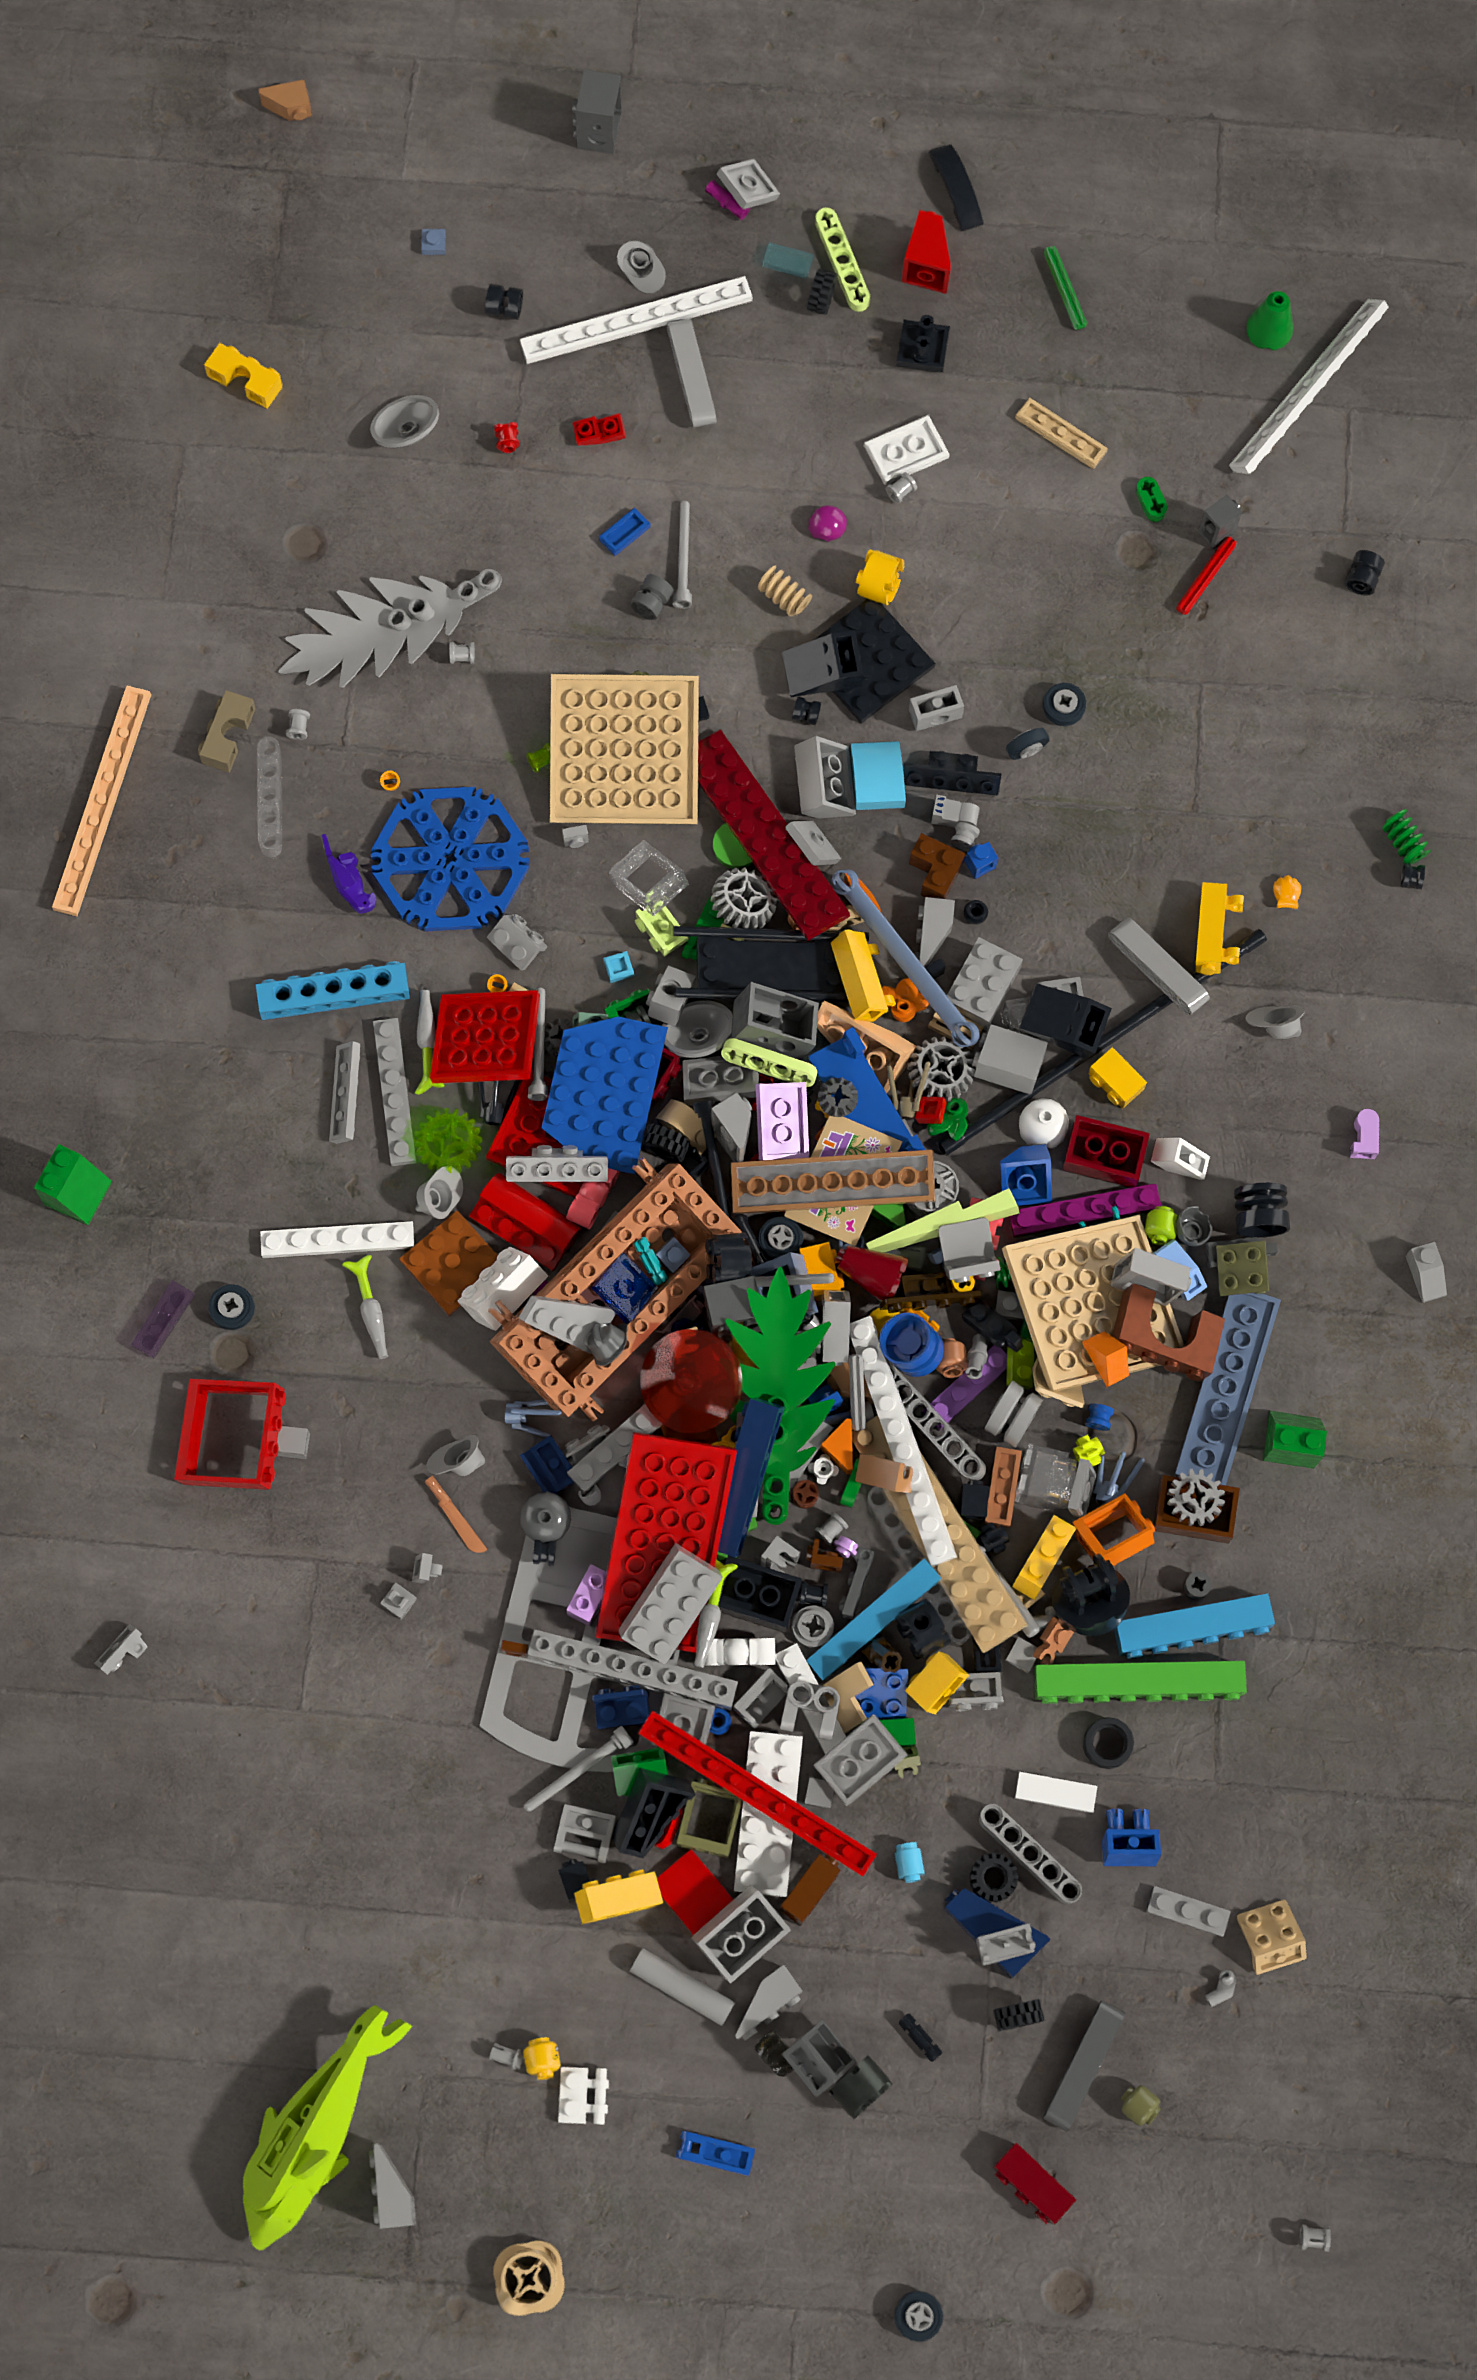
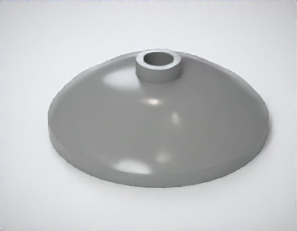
(404, 421)
(699, 1030)

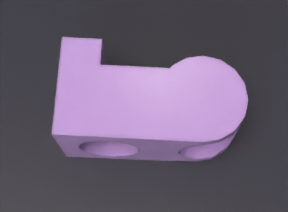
(1367, 1135)

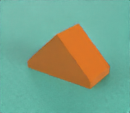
(1108, 1357)
(839, 1446)

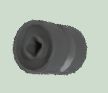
(652, 595)

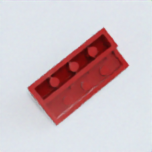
(525, 1221)

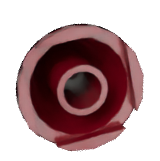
(872, 1270)

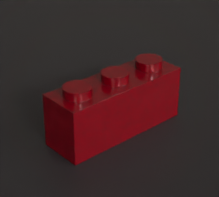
(1033, 2184)

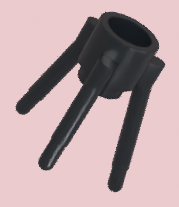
(493, 1113)

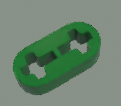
(1147, 501)
(852, 1488)

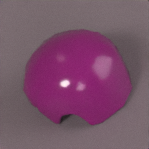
(827, 523)

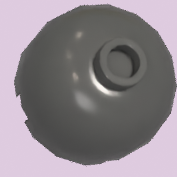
(545, 1517)

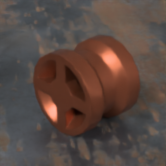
(806, 1489)

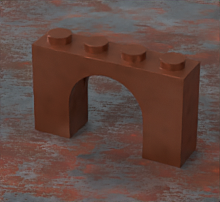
(1135, 1332)

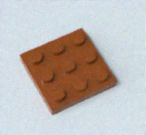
(449, 1261)

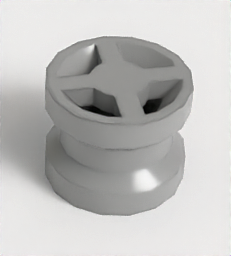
(964, 836)

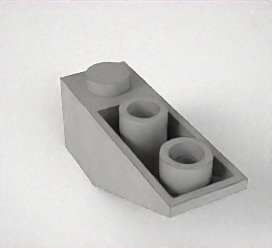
(936, 926)
(773, 1993)

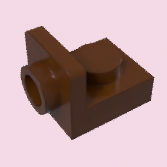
(827, 1561)

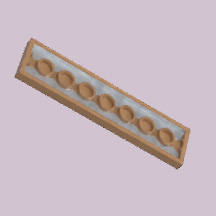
(833, 1182)

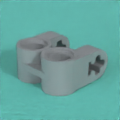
(812, 1704)

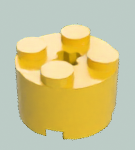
(880, 577)

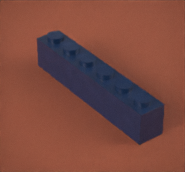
(754, 1450)

